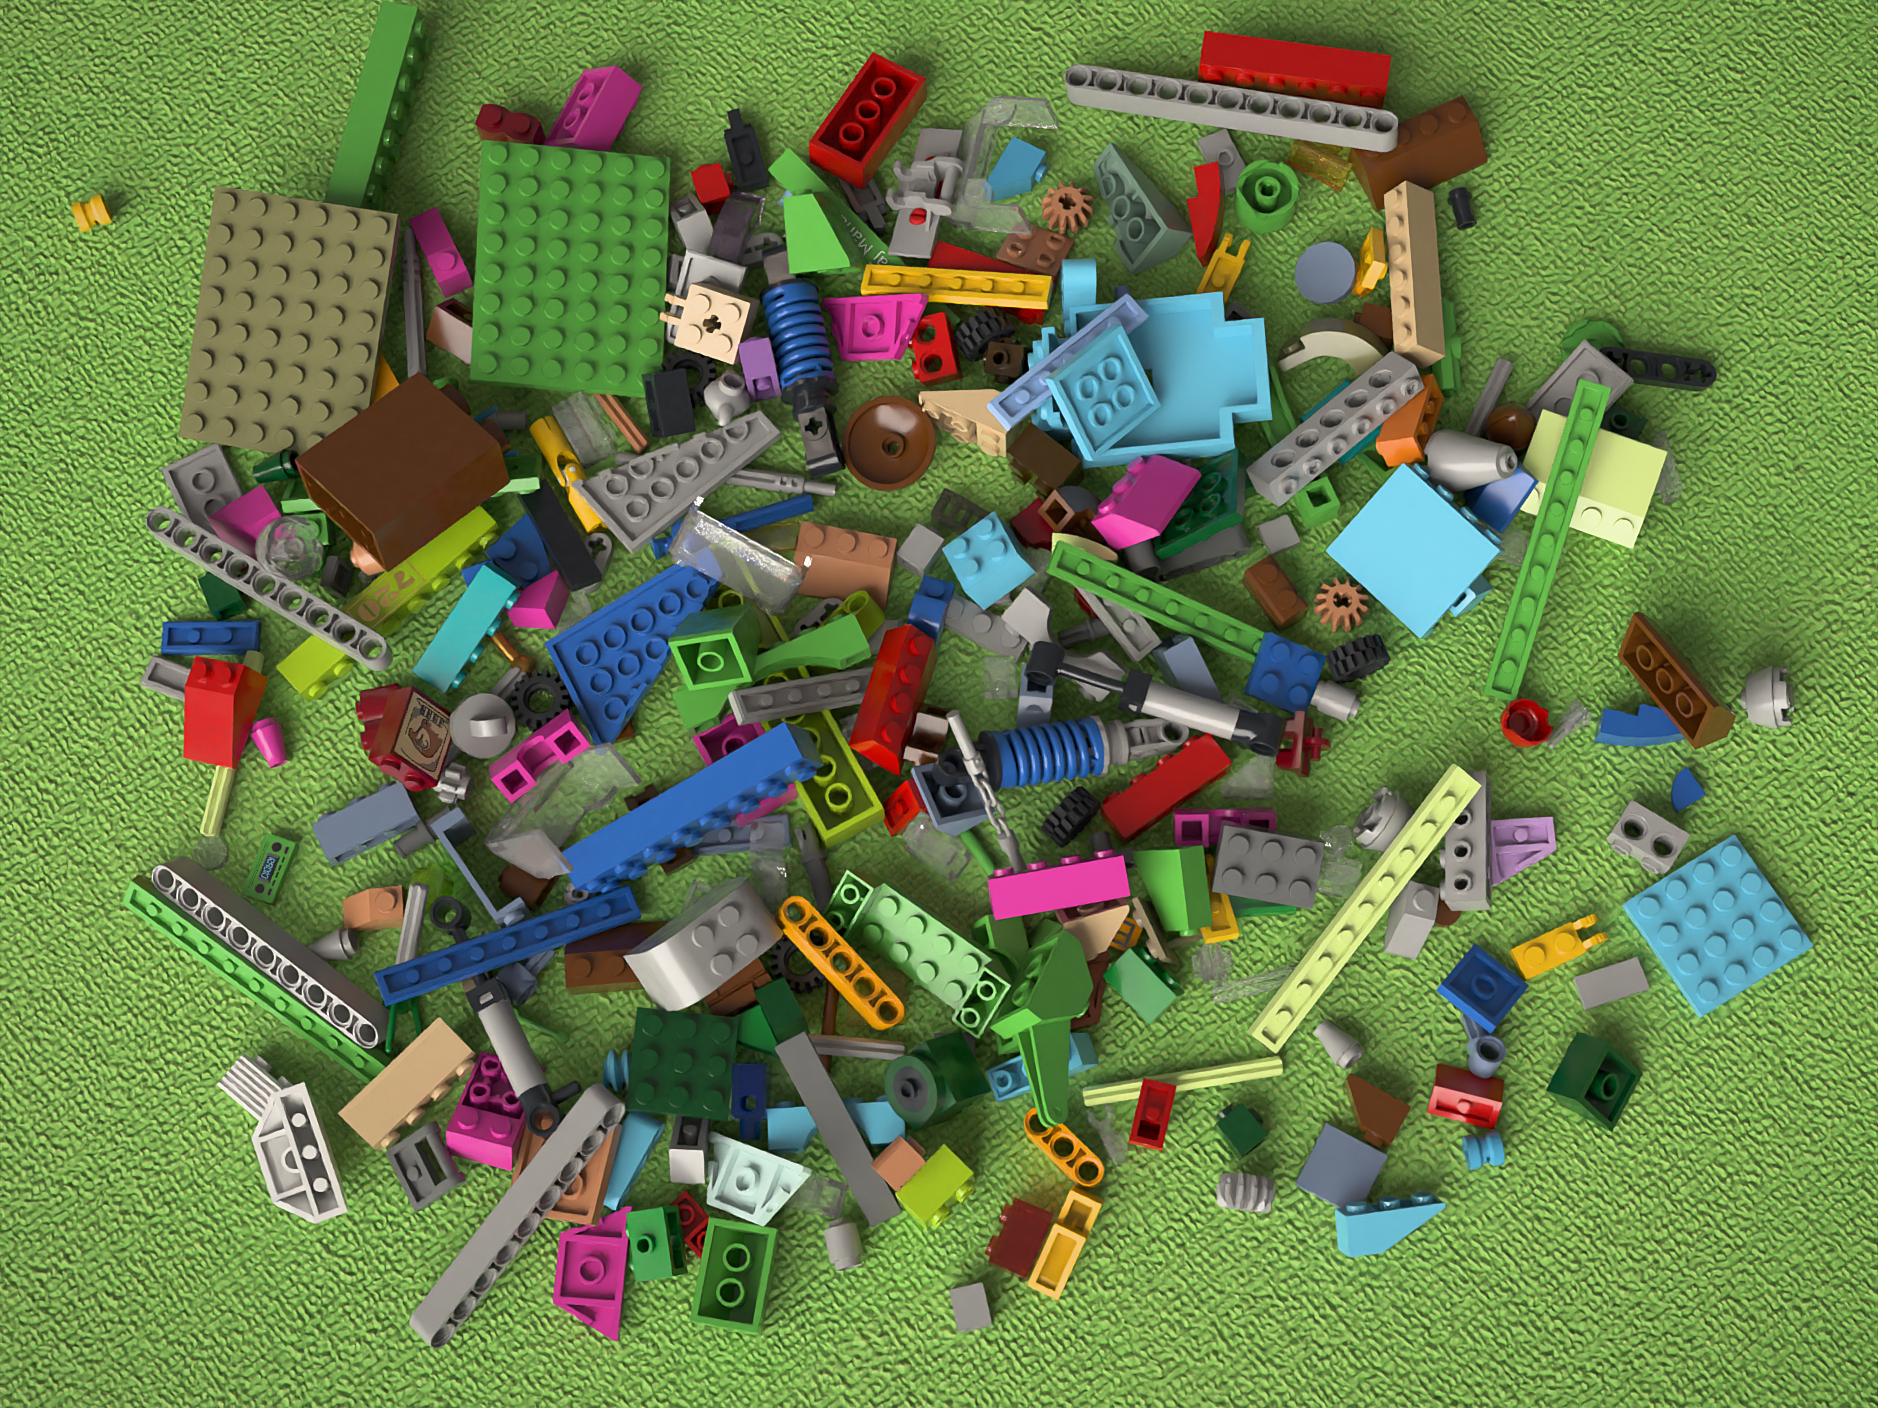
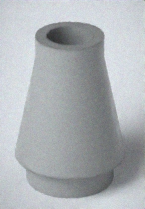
(336, 946)
(1339, 1045)

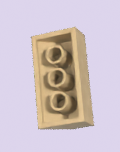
(409, 1085)

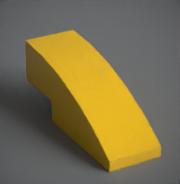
(1065, 1242)

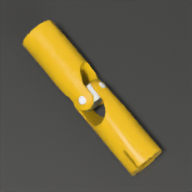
(558, 451)

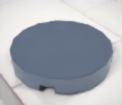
(1326, 273)

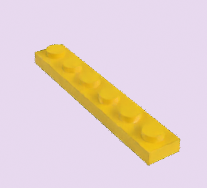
(959, 286)

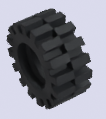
(985, 327)
(698, 362)
(1357, 659)
(528, 687)
(1071, 816)
(780, 966)

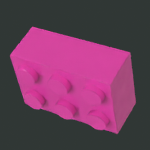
(726, 739)

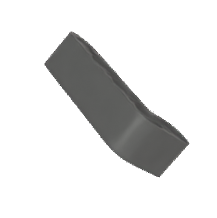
(1218, 549)

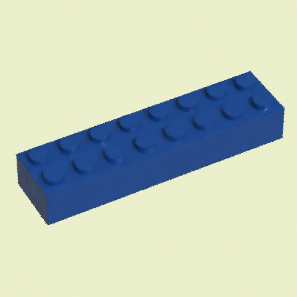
(693, 809)

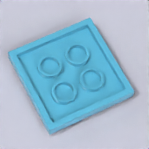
(1103, 392)

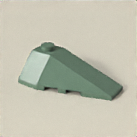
(1143, 219)

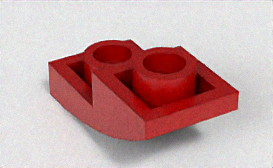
(693, 1222)

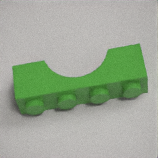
(1009, 943)

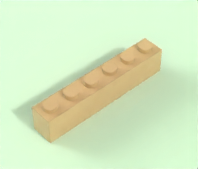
(1414, 274)

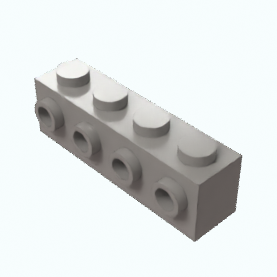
(1469, 853)

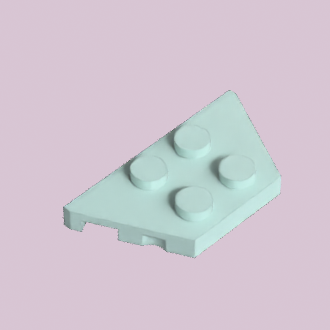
(750, 1180)

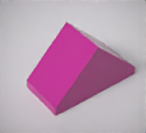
(540, 603)

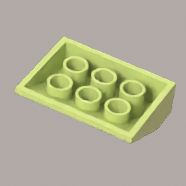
(1614, 486)

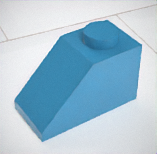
(1018, 169)

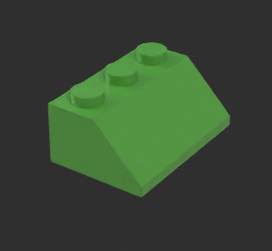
(735, 1276)

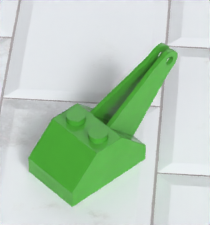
(1038, 1011)

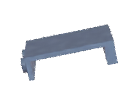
(452, 831)

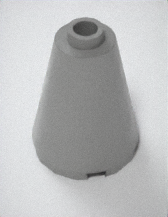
(1467, 461)

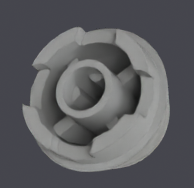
(1768, 697)
(1382, 820)

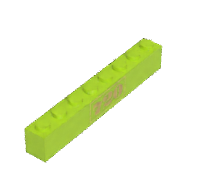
(391, 600)

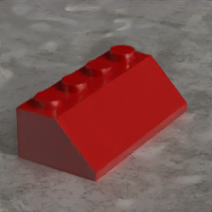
(894, 697)

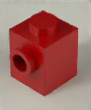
(712, 186)

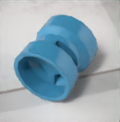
(1483, 1150)

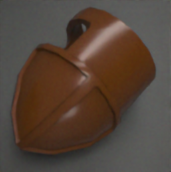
(1511, 426)

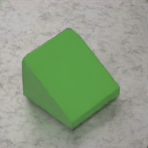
(1043, 931)

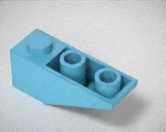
(1011, 1078)
(1378, 1226)

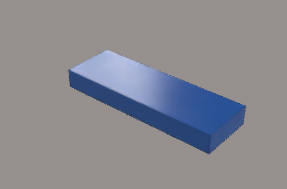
(210, 637)

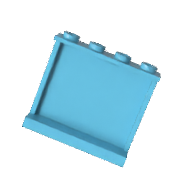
(1415, 548)

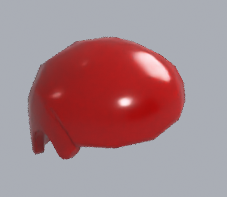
(1525, 723)

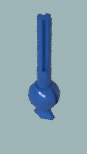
(745, 521)

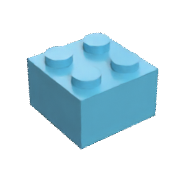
(988, 560)

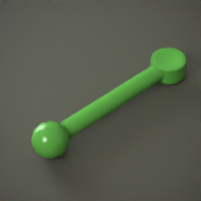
(562, 1037)

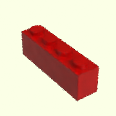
(956, 258)
(1165, 788)

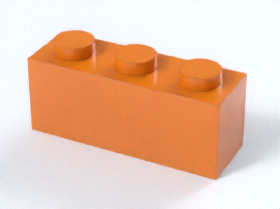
(1410, 427)

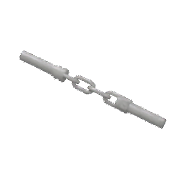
(974, 766)

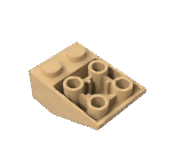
(968, 419)

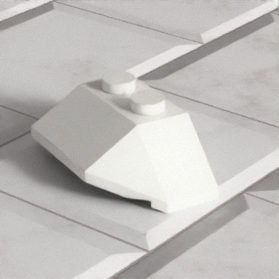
(298, 1157)

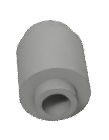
(1335, 700)
(844, 1244)

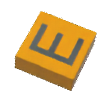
(1126, 936)

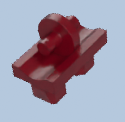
(1306, 745)

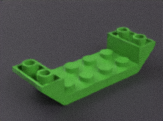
(920, 946)

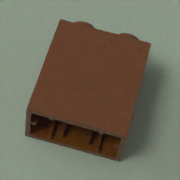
(405, 469)

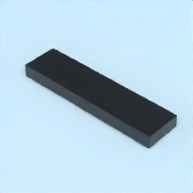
(560, 537)

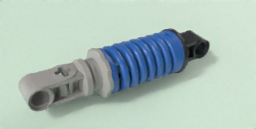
(1060, 751)

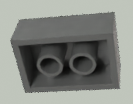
(1267, 864)

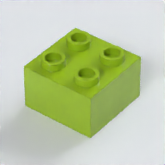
(937, 1188)

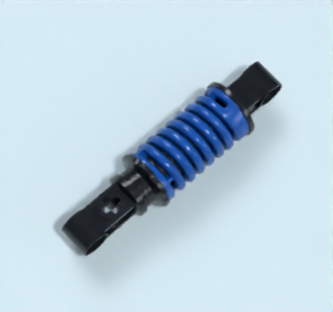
(802, 359)

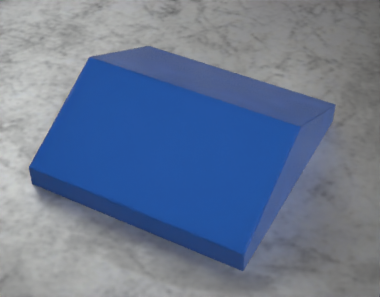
(1501, 500)

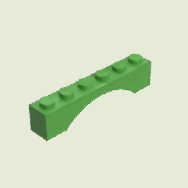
(1317, 499)
(832, 645)

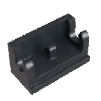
(668, 402)

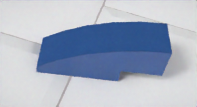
(1644, 728)

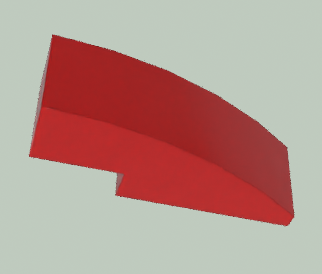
(1207, 210)

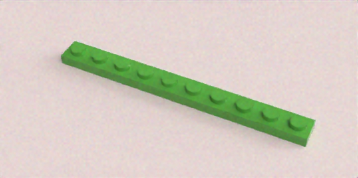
(1547, 540)
(231, 965)

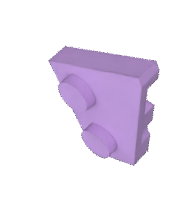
(1520, 845)

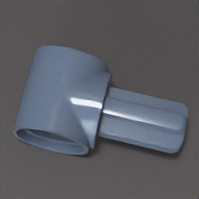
(521, 978)
(1483, 1043)

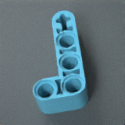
(1077, 284)

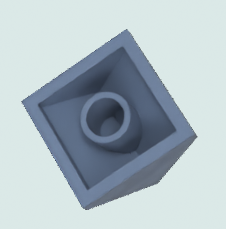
(953, 807)

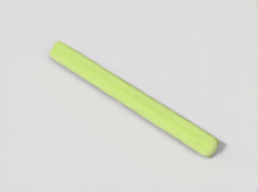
(224, 776)
(1186, 1080)

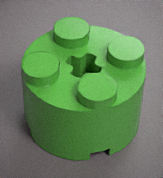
(1266, 196)

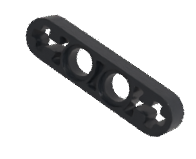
(1653, 364)

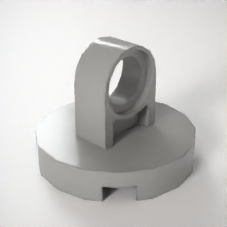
(482, 725)

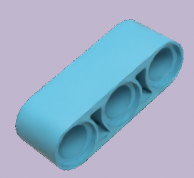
(635, 1145)

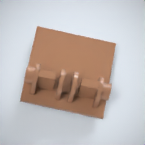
(1037, 252)

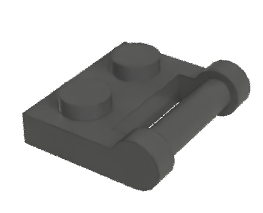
(417, 1171)

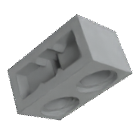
(1651, 830)

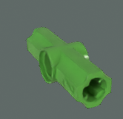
(1447, 369)

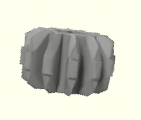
(1245, 1192)

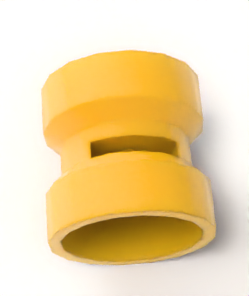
(90, 213)

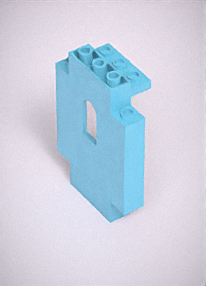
(1202, 374)

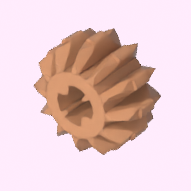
(1063, 197)
(1343, 615)

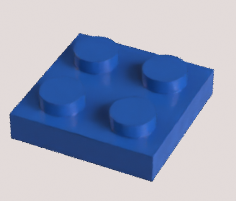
(1284, 674)
(1482, 988)

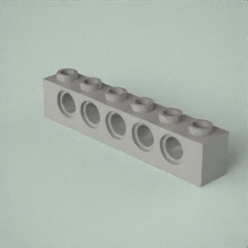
(1335, 428)

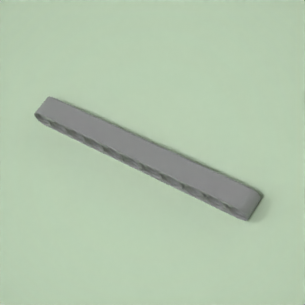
(1243, 116)

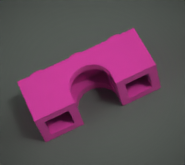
(521, 766)
(1203, 825)

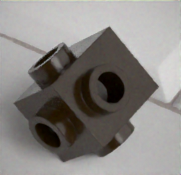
(1006, 360)

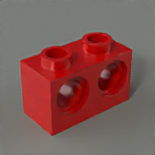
(942, 347)

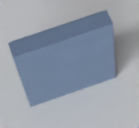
(1340, 1168)

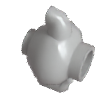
(727, 397)

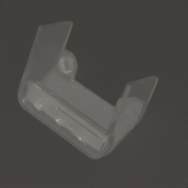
(972, 192)
(737, 561)
(552, 809)

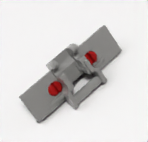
(925, 192)

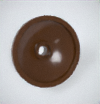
(872, 433)

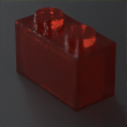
(1019, 1239)

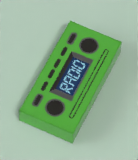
(270, 869)

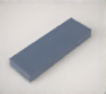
(737, 839)

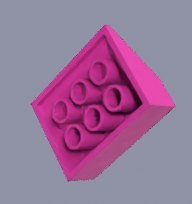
(1057, 885)

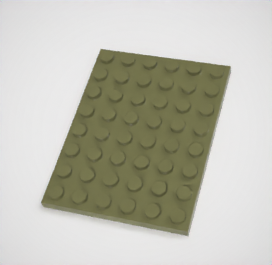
(287, 320)

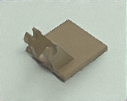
(1158, 945)

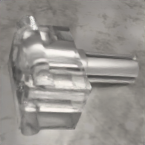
(1570, 723)

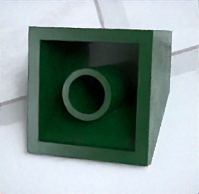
(1594, 1080)

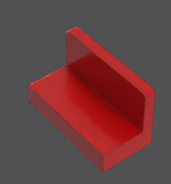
(1465, 1096)

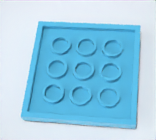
(1717, 926)

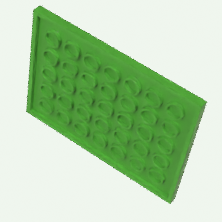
(569, 269)

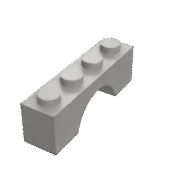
(1031, 618)

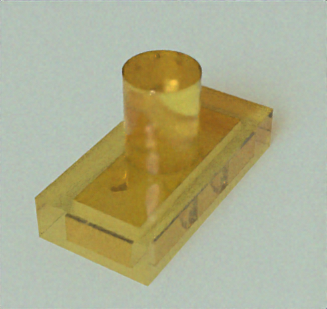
(1320, 163)

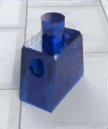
(750, 1081)

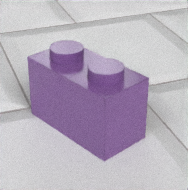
(759, 369)

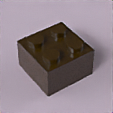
(1043, 462)

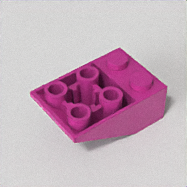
(488, 1117)

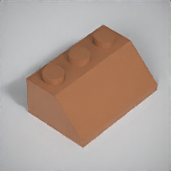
(845, 563)

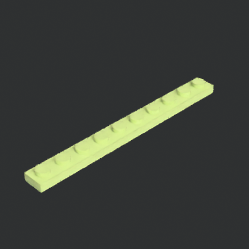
(1364, 908)

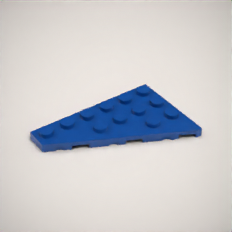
(624, 647)

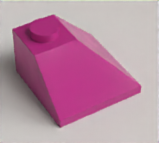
(243, 520)

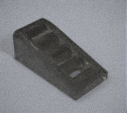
(959, 503)

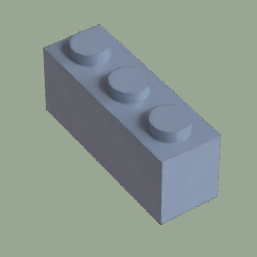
(366, 822)

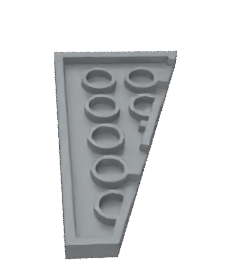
(663, 484)

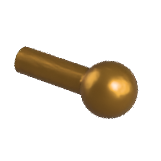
(524, 662)

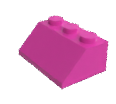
(595, 110)
(1144, 500)

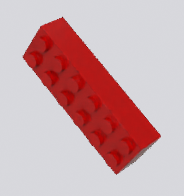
(1295, 69)

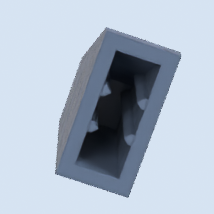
(1184, 666)

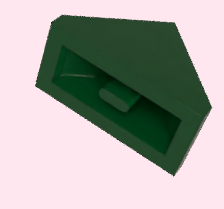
(781, 1009)

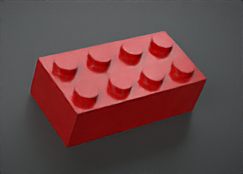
(867, 120)

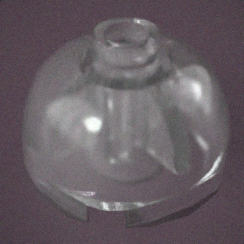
(288, 548)

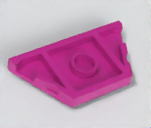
(874, 325)
(593, 1273)

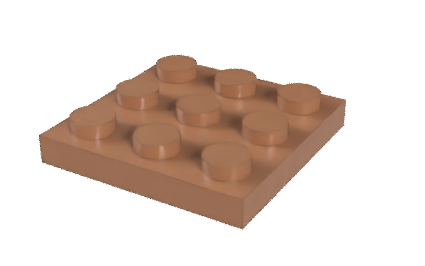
(586, 1194)

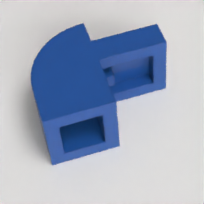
(931, 606)

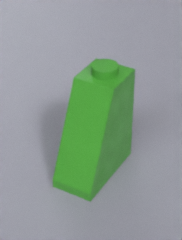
(1177, 886)

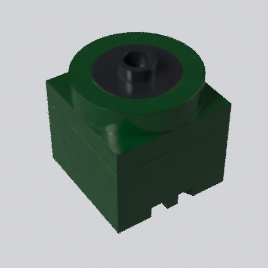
(935, 1081)

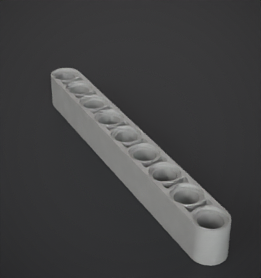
(257, 579)
(273, 950)
(517, 1216)

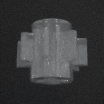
(1212, 964)

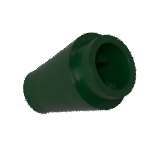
(277, 467)

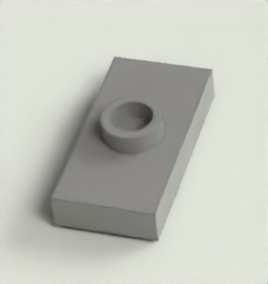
(1222, 149)

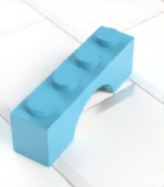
(793, 1127)

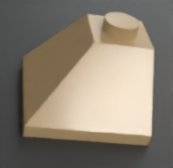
(1094, 923)

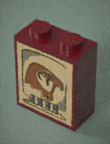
(412, 739)

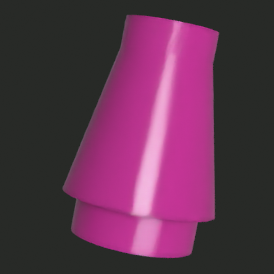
(270, 741)

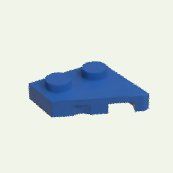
(521, 553)

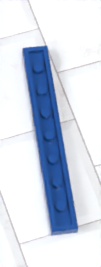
(507, 945)

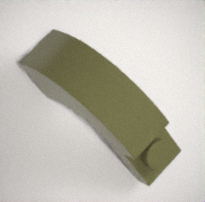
(1334, 338)

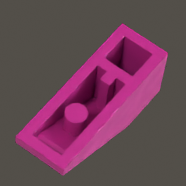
(440, 252)

